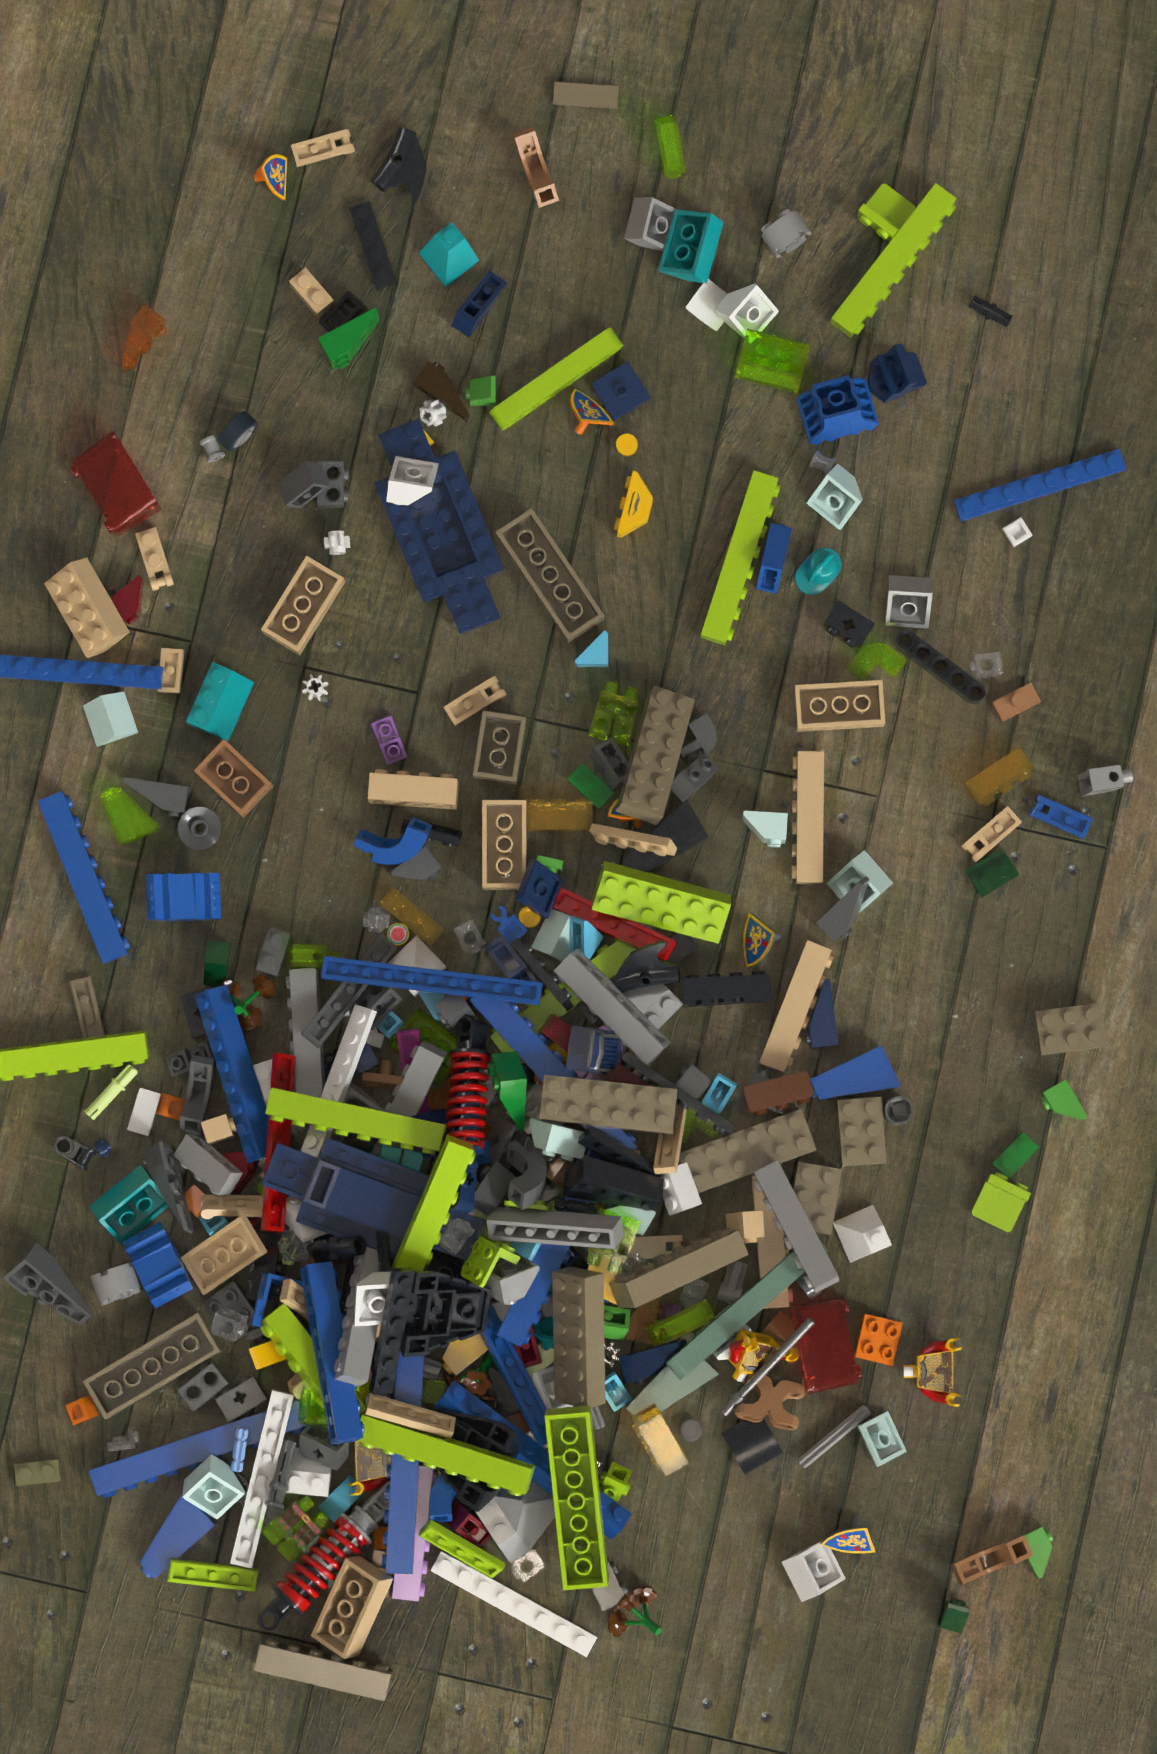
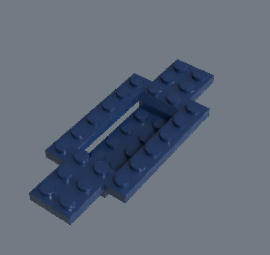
(434, 535)
(351, 1203)

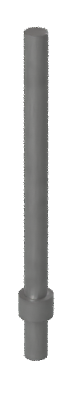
(739, 1395)

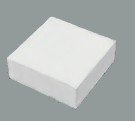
(1017, 532)

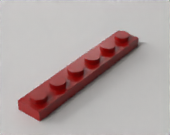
(616, 927)

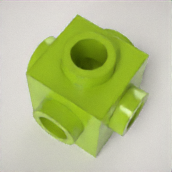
(615, 1481)

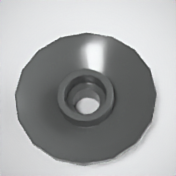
(209, 834)

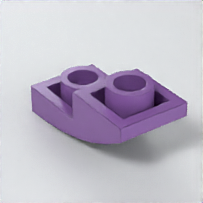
(389, 739)

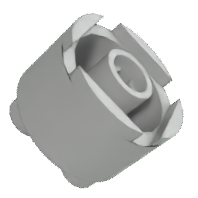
(785, 233)
(115, 1284)

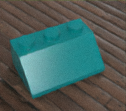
(691, 245)
(220, 702)
(129, 1205)

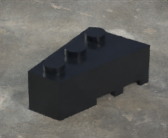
(265, 1264)

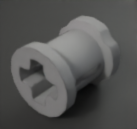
(212, 448)

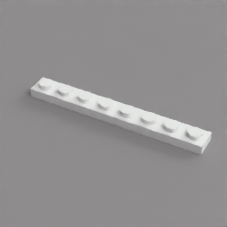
(342, 1071)
(261, 1477)
(514, 1603)

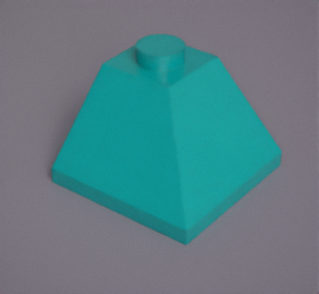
(448, 254)

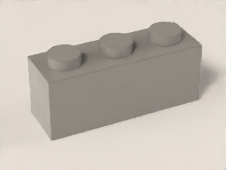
(207, 1164)

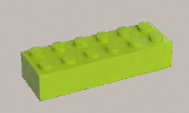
(661, 902)

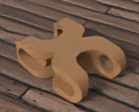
(771, 1402)

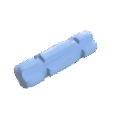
(239, 1449)

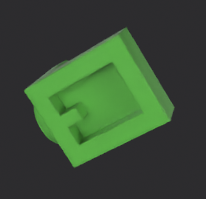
(551, 863)

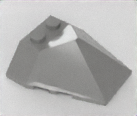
(518, 1520)

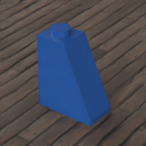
(773, 558)

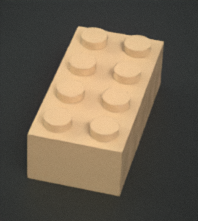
(303, 605)
(86, 607)
(839, 705)
(413, 791)
(504, 844)
(351, 1607)

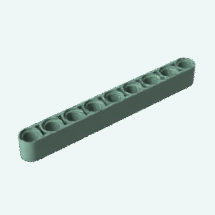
(735, 1316)

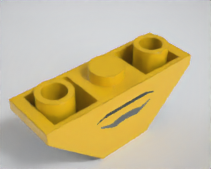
(635, 506)

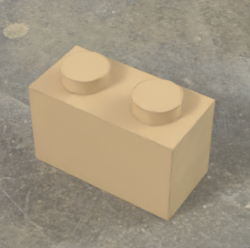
(311, 293)
(219, 1129)
(748, 1223)

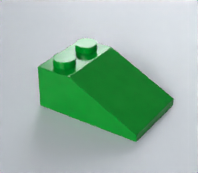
(345, 341)
(510, 1083)

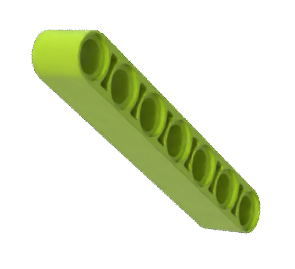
(556, 379)

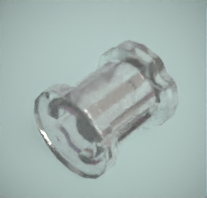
(822, 462)

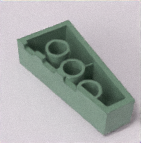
(668, 1388)

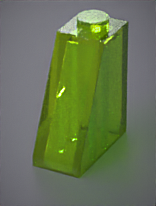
(669, 146)
(126, 816)
(680, 1323)

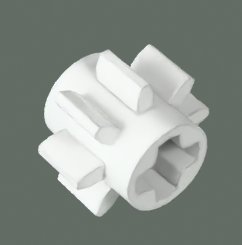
(432, 412)
(336, 542)
(320, 690)

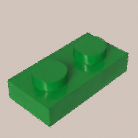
(590, 786)
(1015, 1155)

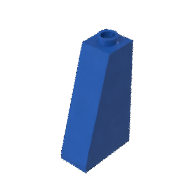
(858, 1076)
(178, 1533)

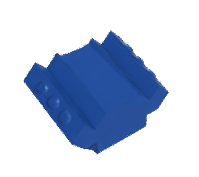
(837, 409)
(183, 897)
(158, 1264)

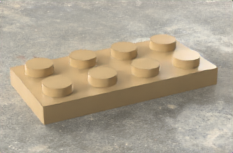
(224, 1254)

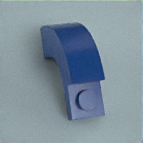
(398, 849)
(441, 1501)

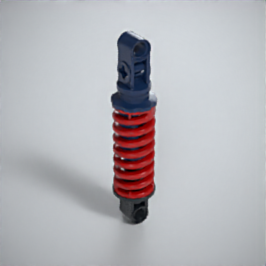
(466, 1100)

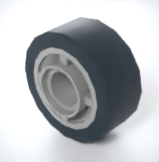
(237, 431)

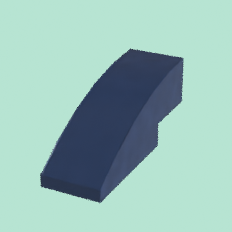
(508, 960)

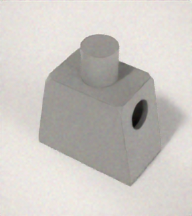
(1103, 780)

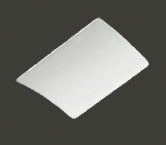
(704, 303)

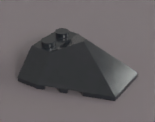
(443, 1312)
(484, 1434)

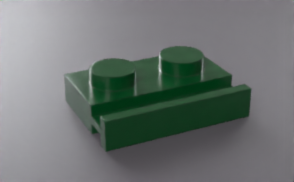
(992, 873)

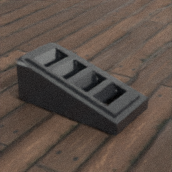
(336, 308)

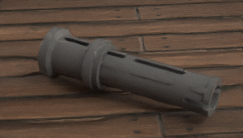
(279, 1485)

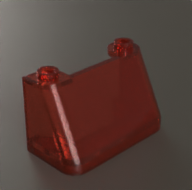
(115, 484)
(826, 1346)

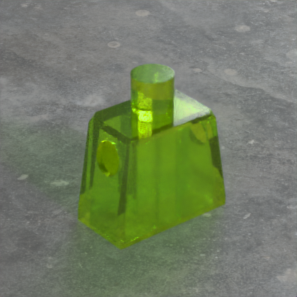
(302, 955)

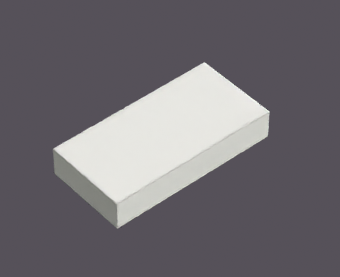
(144, 1111)

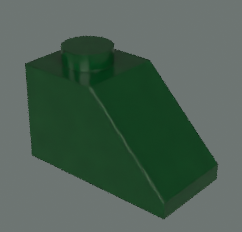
(216, 963)

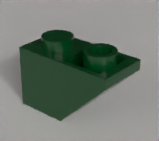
(954, 1615)

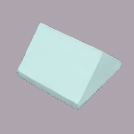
(110, 718)
(554, 936)
(881, 1438)

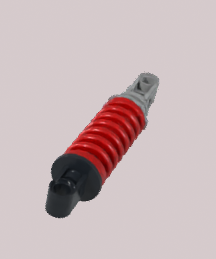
(325, 1559)

